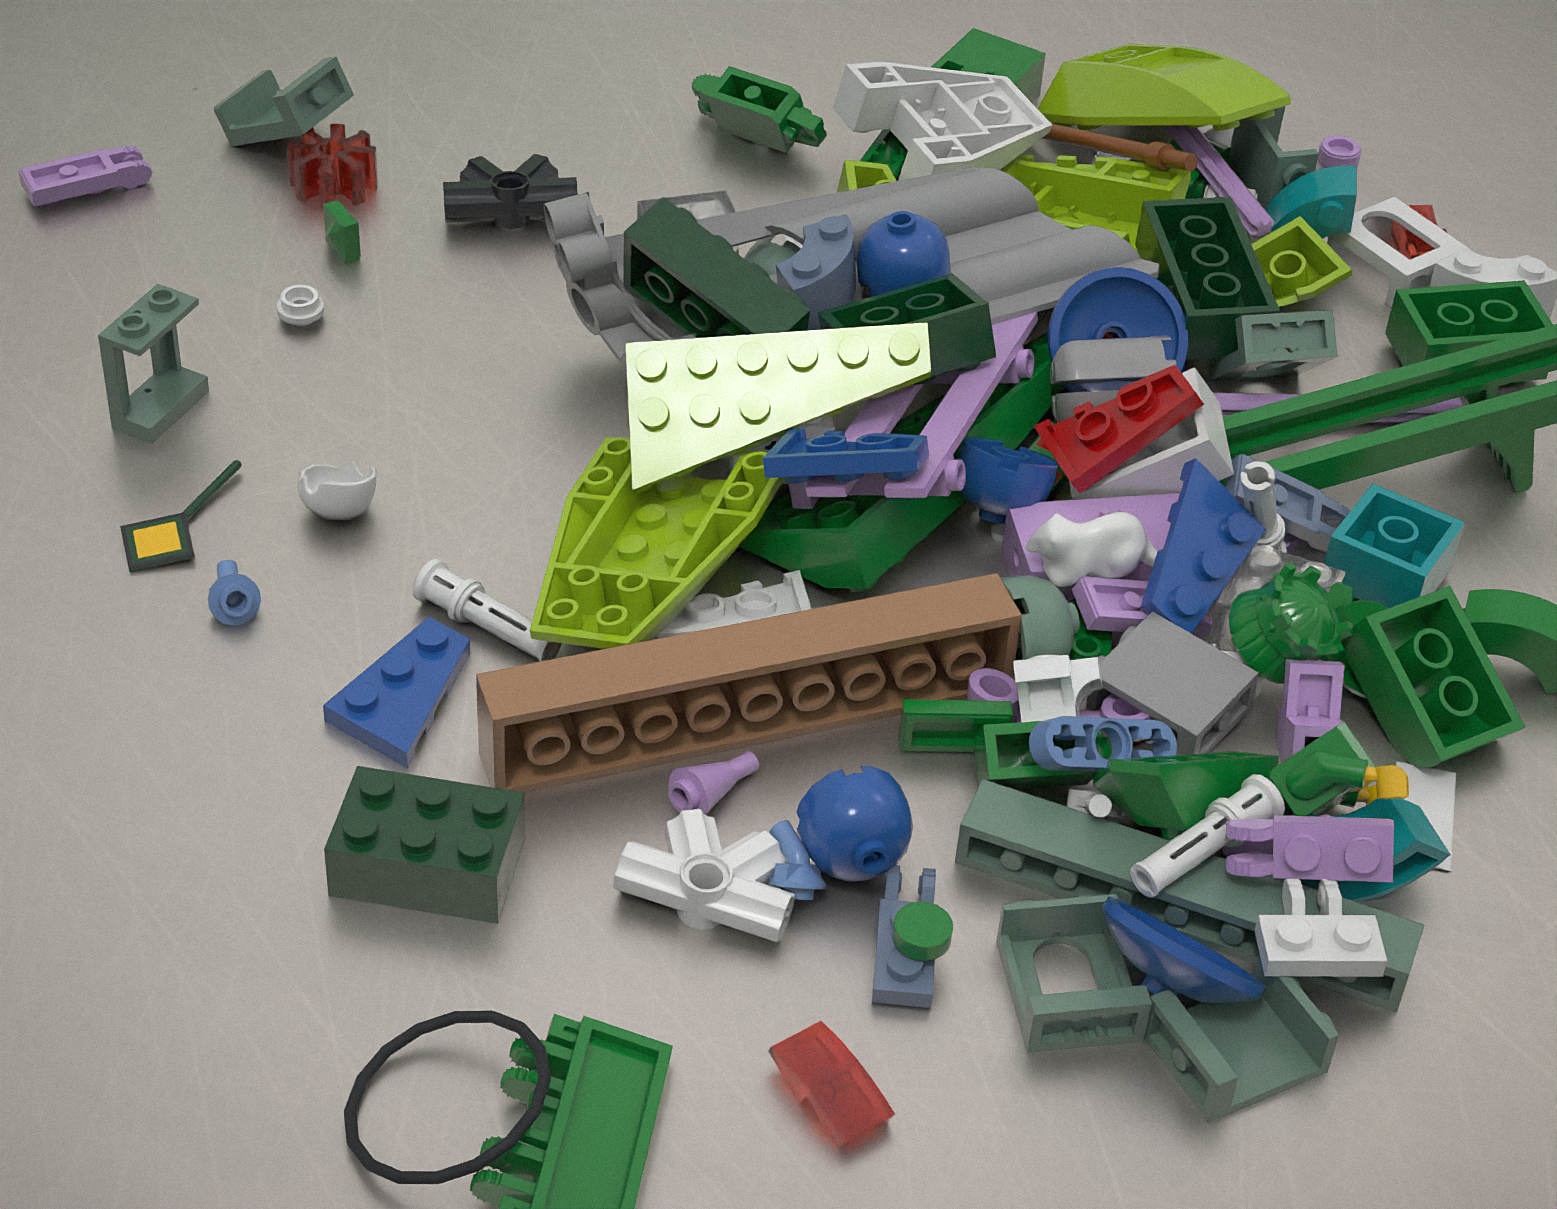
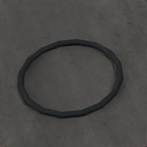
(487, 1156)

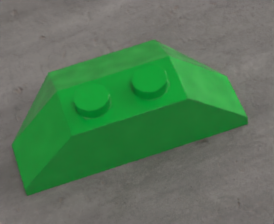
(1177, 788)

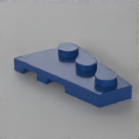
(803, 458)
(1202, 549)
(400, 691)

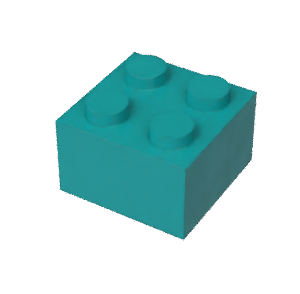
(1393, 547)

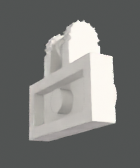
(1319, 943)

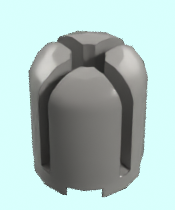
(1103, 363)

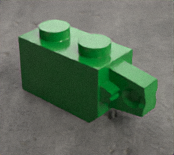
(1006, 758)

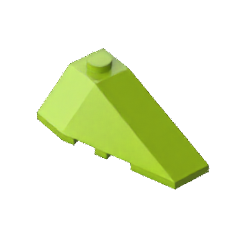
(1298, 263)

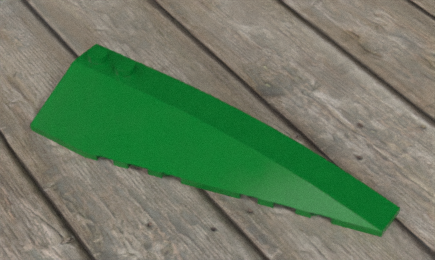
(862, 536)

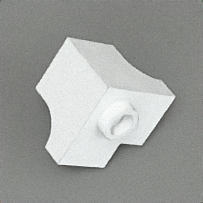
(1055, 685)

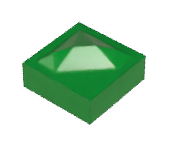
(342, 232)

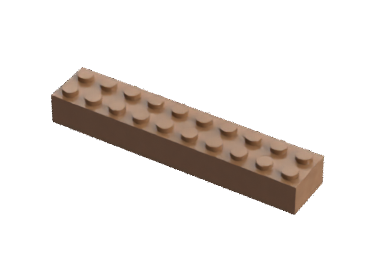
(739, 683)

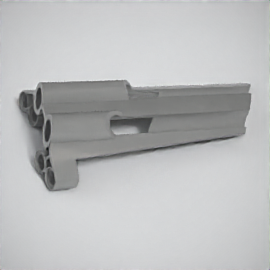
(989, 218)

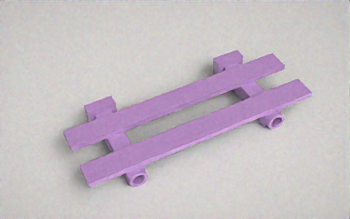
(944, 430)

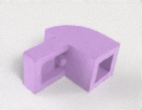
(1309, 703)

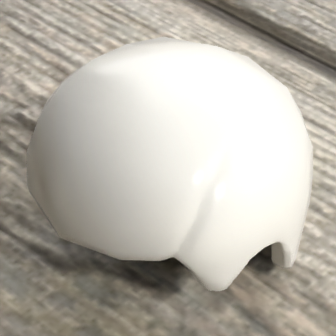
(336, 491)

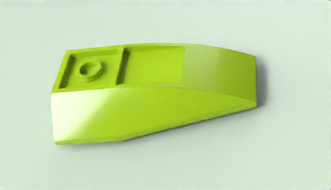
(1159, 88)
(637, 560)

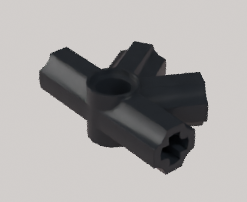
(505, 197)

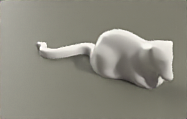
(1093, 548)

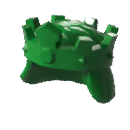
(1289, 621)

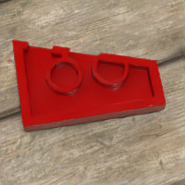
(1114, 431)

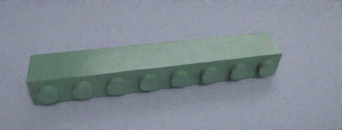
(1083, 854)

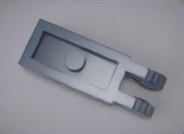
(1301, 506)
(896, 976)

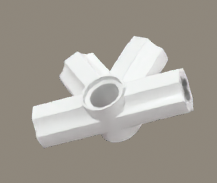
(707, 882)

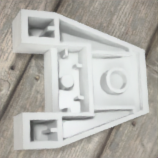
(940, 115)

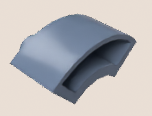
(823, 268)

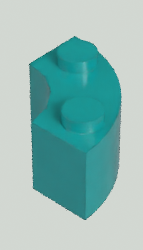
(1321, 198)
(1415, 849)

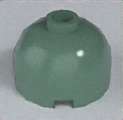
(1046, 618)

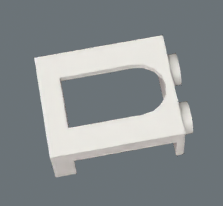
(1375, 224)

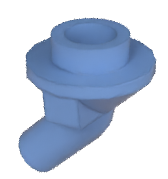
(233, 596)
(797, 874)

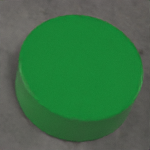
(922, 931)

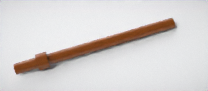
(1156, 154)

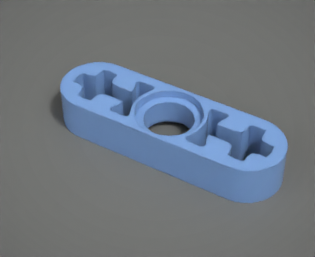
(1084, 731)

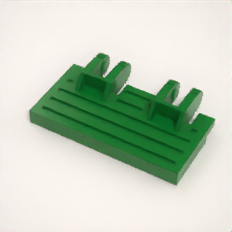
(591, 1121)

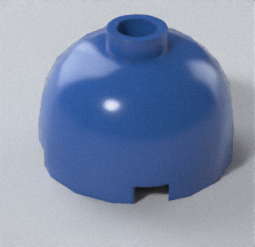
(901, 252)
(1004, 477)
(855, 824)

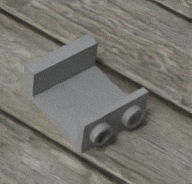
(1178, 682)

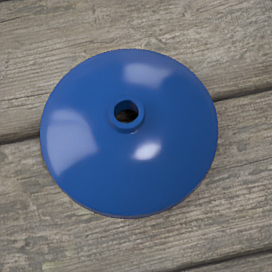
(1121, 304)
(1176, 959)

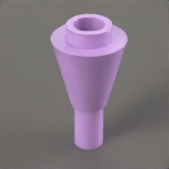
(707, 783)

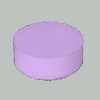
(1339, 151)

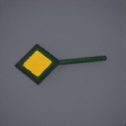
(168, 537)

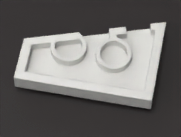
(752, 603)

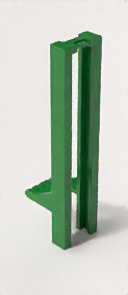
(1500, 422)

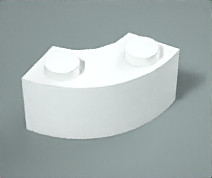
(1471, 268)

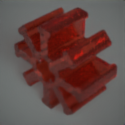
(333, 165)

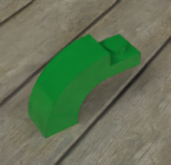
(1517, 628)

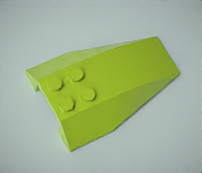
(1097, 194)

